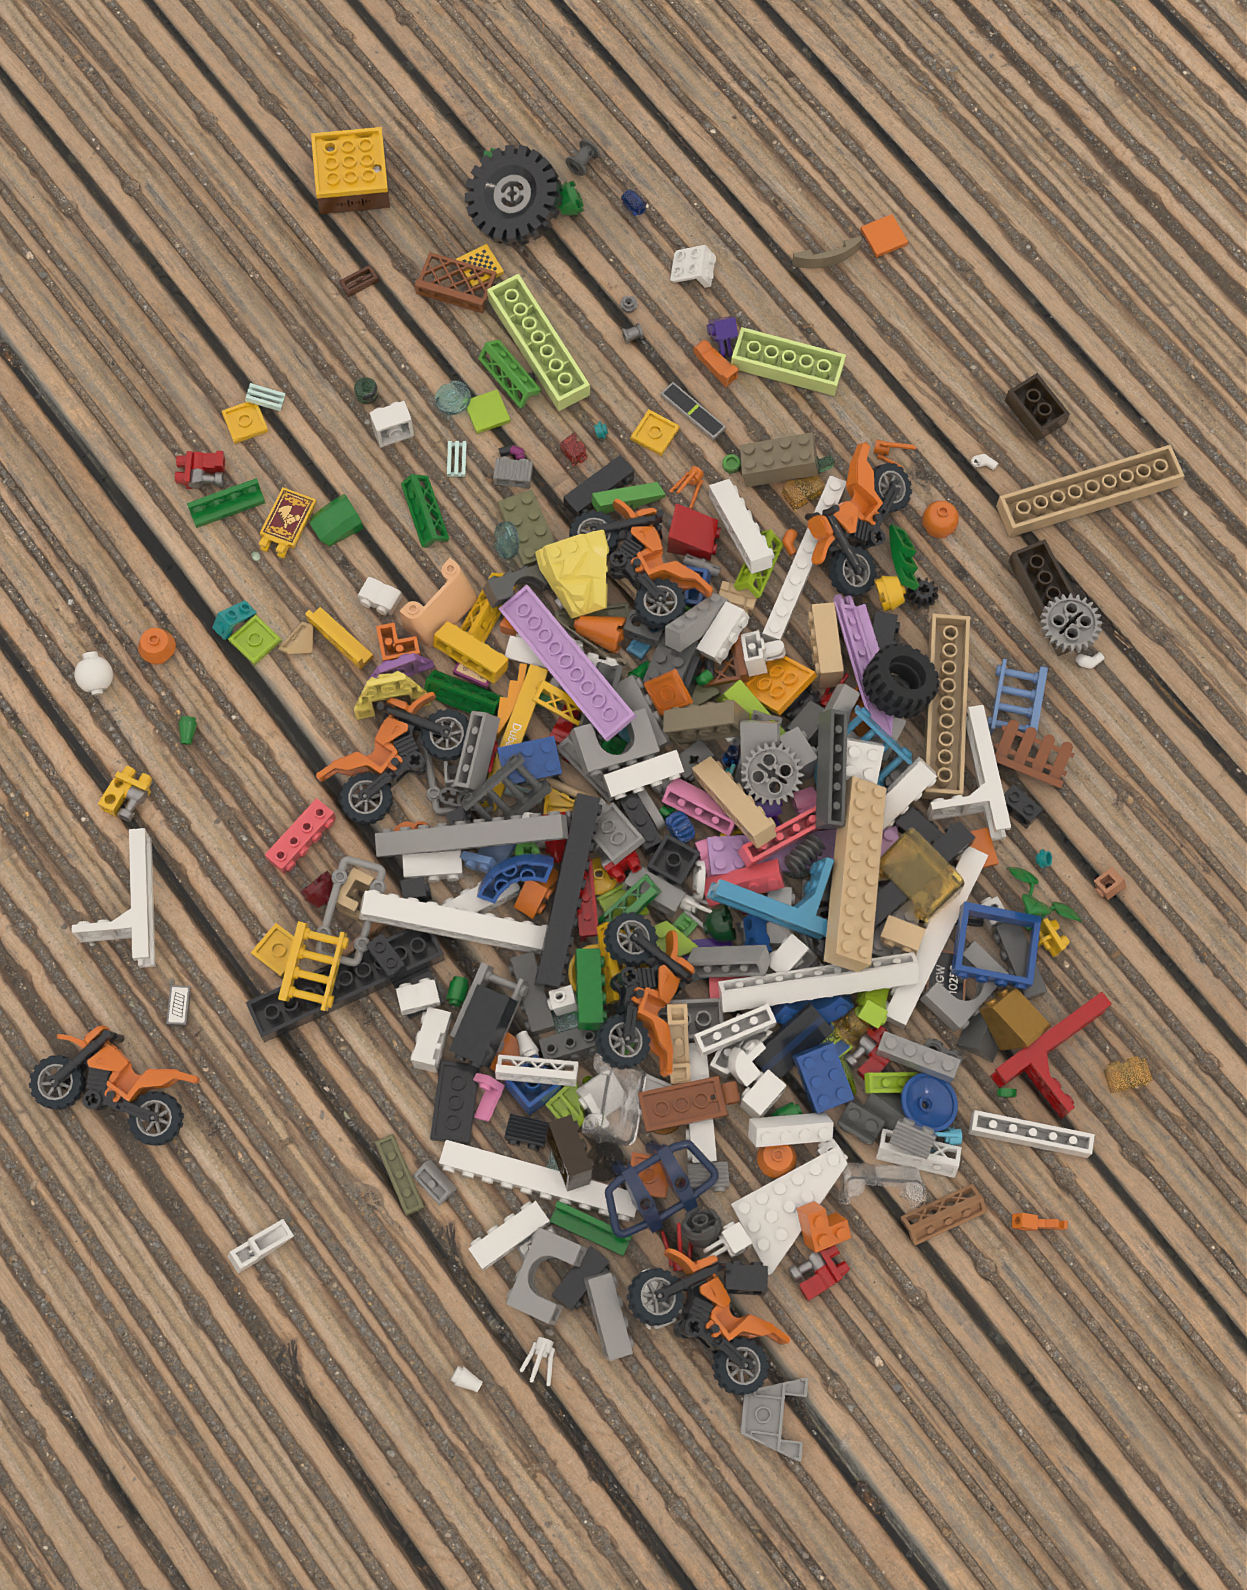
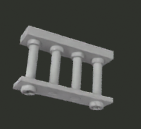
(485, 975)

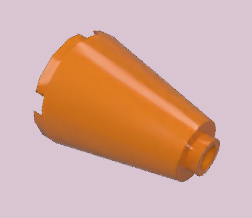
(601, 630)

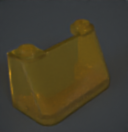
(921, 874)

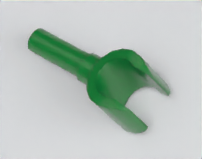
(665, 812)

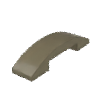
(806, 260)

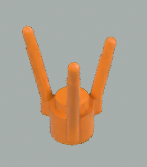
(883, 448)
(692, 477)

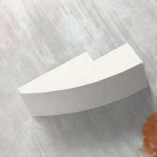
(260, 1246)

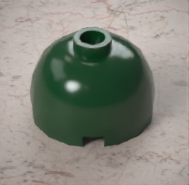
(720, 924)

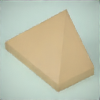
(299, 641)

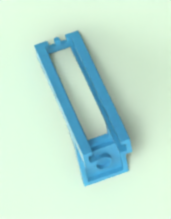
(799, 918)

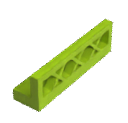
(746, 579)

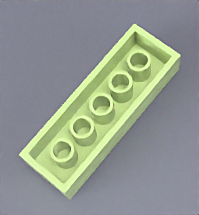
(788, 361)

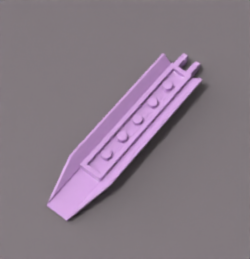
(861, 648)

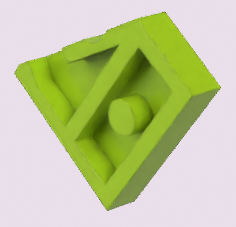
(685, 945)
(566, 1104)

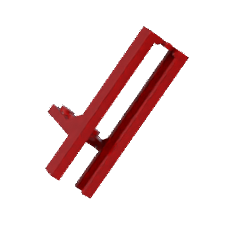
(1034, 1058)

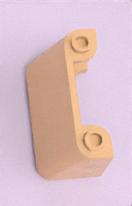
(446, 605)

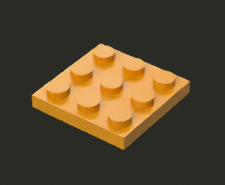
(781, 684)

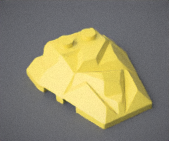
(577, 571)
(383, 688)

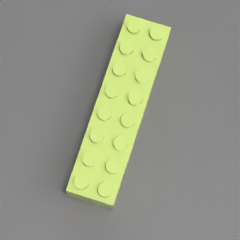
(538, 342)

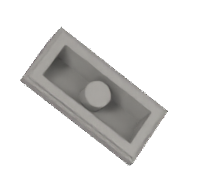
(434, 1182)

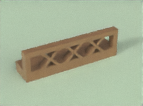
(946, 1216)

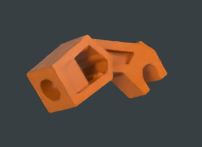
(1030, 1222)

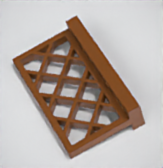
(448, 294)
(739, 662)

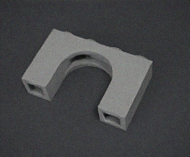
(845, 699)
(595, 759)
(955, 1011)
(524, 1294)

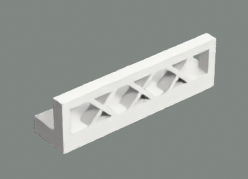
(536, 1074)
(935, 1163)

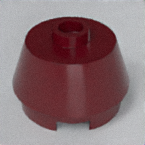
(319, 890)

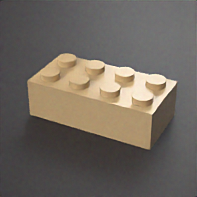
(825, 644)

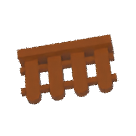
(1039, 762)

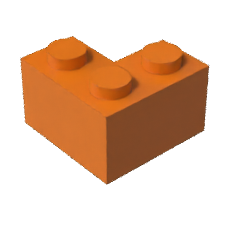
(391, 646)
(534, 895)
(821, 1229)

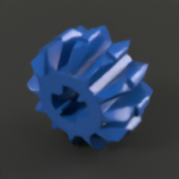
(680, 827)

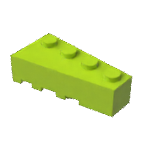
(746, 699)

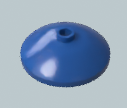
(936, 1095)

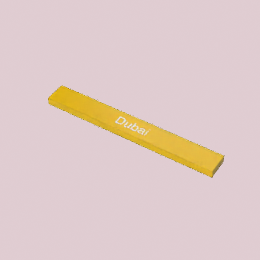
(519, 719)

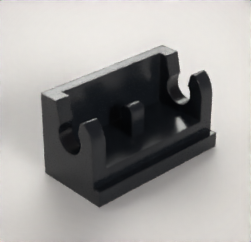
(800, 701)

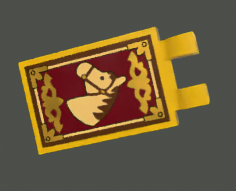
(286, 521)

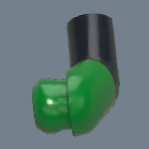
(707, 675)

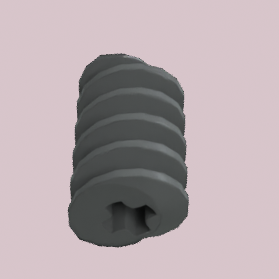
(803, 853)

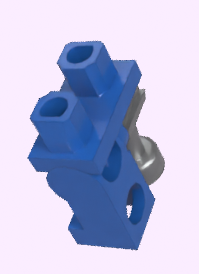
(753, 932)

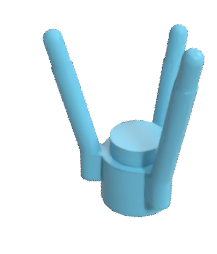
(950, 1136)

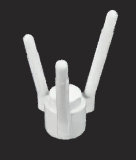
(691, 905)
(543, 1348)

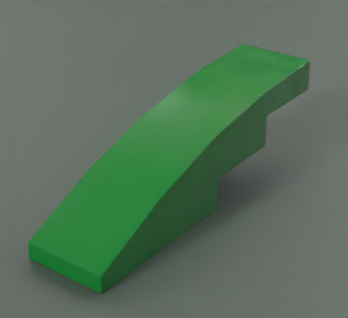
(902, 553)

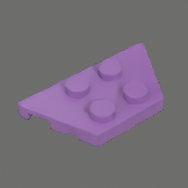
(407, 664)

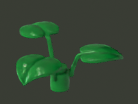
(1035, 907)

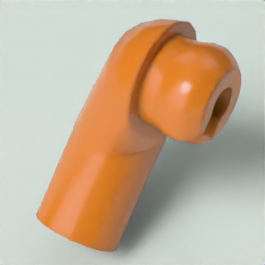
(788, 540)

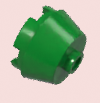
(572, 200)

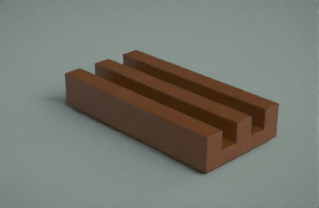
(360, 283)

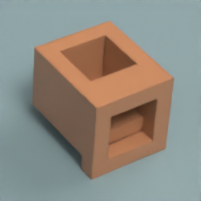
(1112, 879)

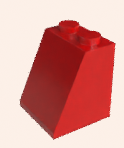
(693, 533)

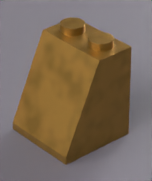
(1013, 1019)

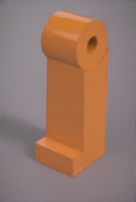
(716, 363)

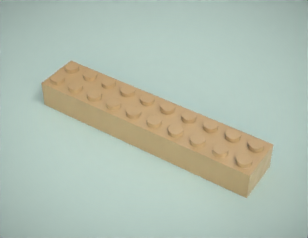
(1089, 491)
(947, 711)
(855, 877)

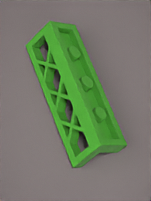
(509, 368)

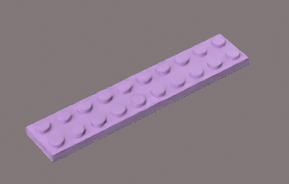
(567, 663)
(724, 854)

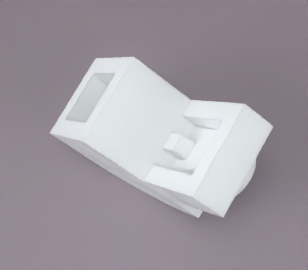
(741, 1062)

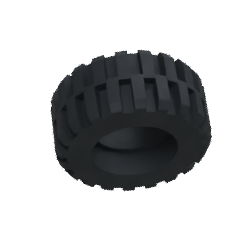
(890, 695)

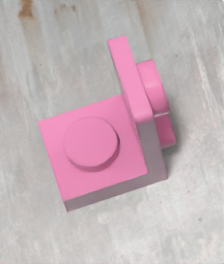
(492, 1093)

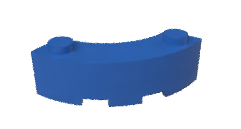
(514, 869)
(828, 1007)

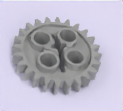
(1083, 634)
(763, 788)

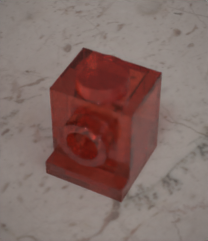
(573, 449)

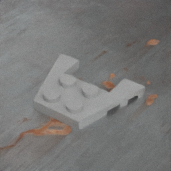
(764, 1416)

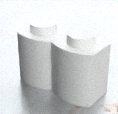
(379, 596)
(417, 996)

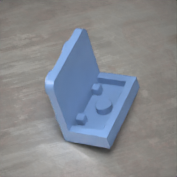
(487, 857)

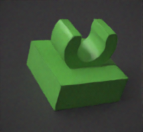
(685, 924)

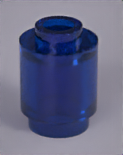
(633, 202)

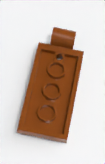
(687, 1103)

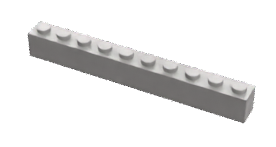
(473, 835)

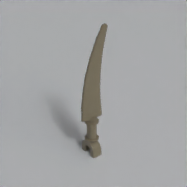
(598, 650)

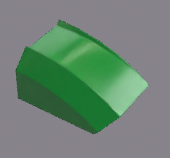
(336, 521)

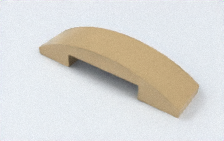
(678, 1024)

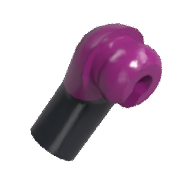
(512, 449)

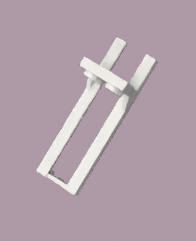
(989, 795)
(137, 921)

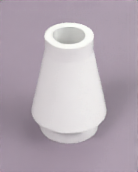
(526, 1045)
(464, 1378)

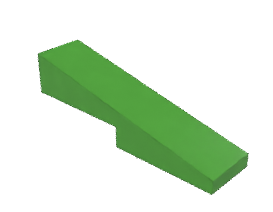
(633, 496)

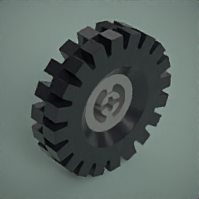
(493, 189)

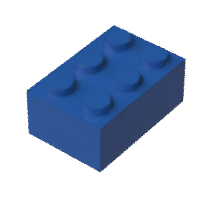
(539, 756)
(823, 1077)

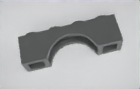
(501, 589)

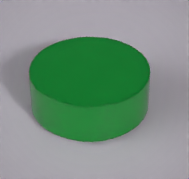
(1006, 1092)

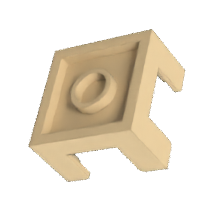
(355, 881)

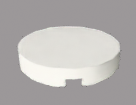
(699, 880)

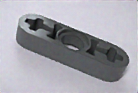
(451, 802)

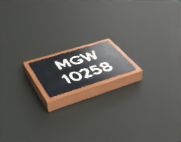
(942, 974)

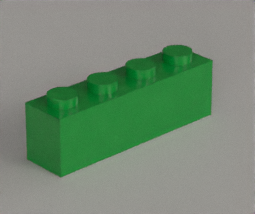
(589, 989)

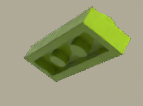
(887, 1082)

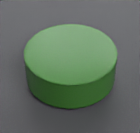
(731, 463)

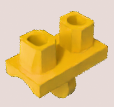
(1050, 939)

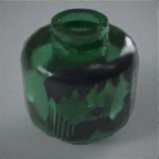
(366, 390)

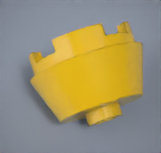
(890, 592)

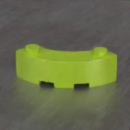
(872, 1006)

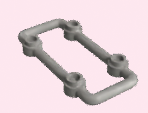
(433, 791)
(339, 878)

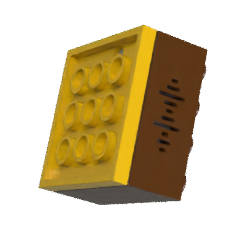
(350, 170)

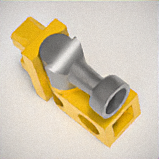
(123, 788)

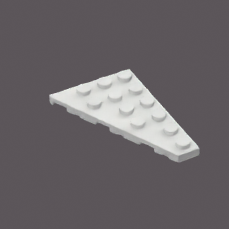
(771, 1211)

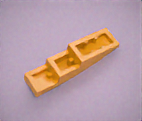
(507, 705)

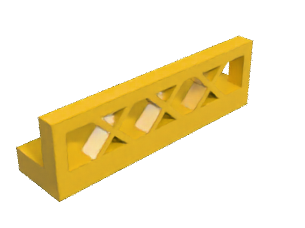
(485, 619)
(339, 637)
(556, 695)

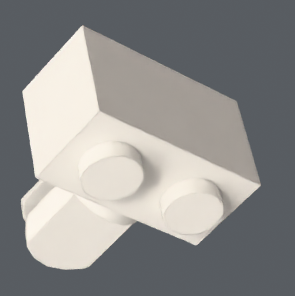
(758, 653)
(733, 1241)

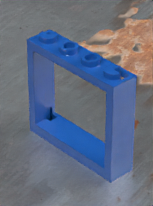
(1001, 915)

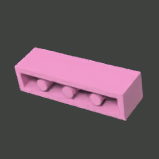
(698, 805)

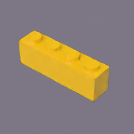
(470, 652)

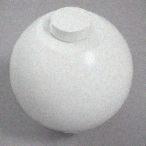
(93, 673)

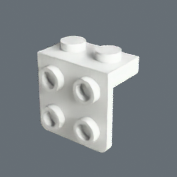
(693, 264)
(592, 1094)

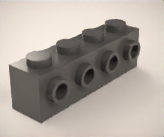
(570, 1045)

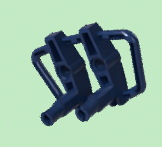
(637, 1190)

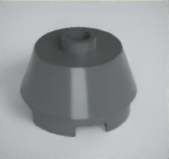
(701, 1227)

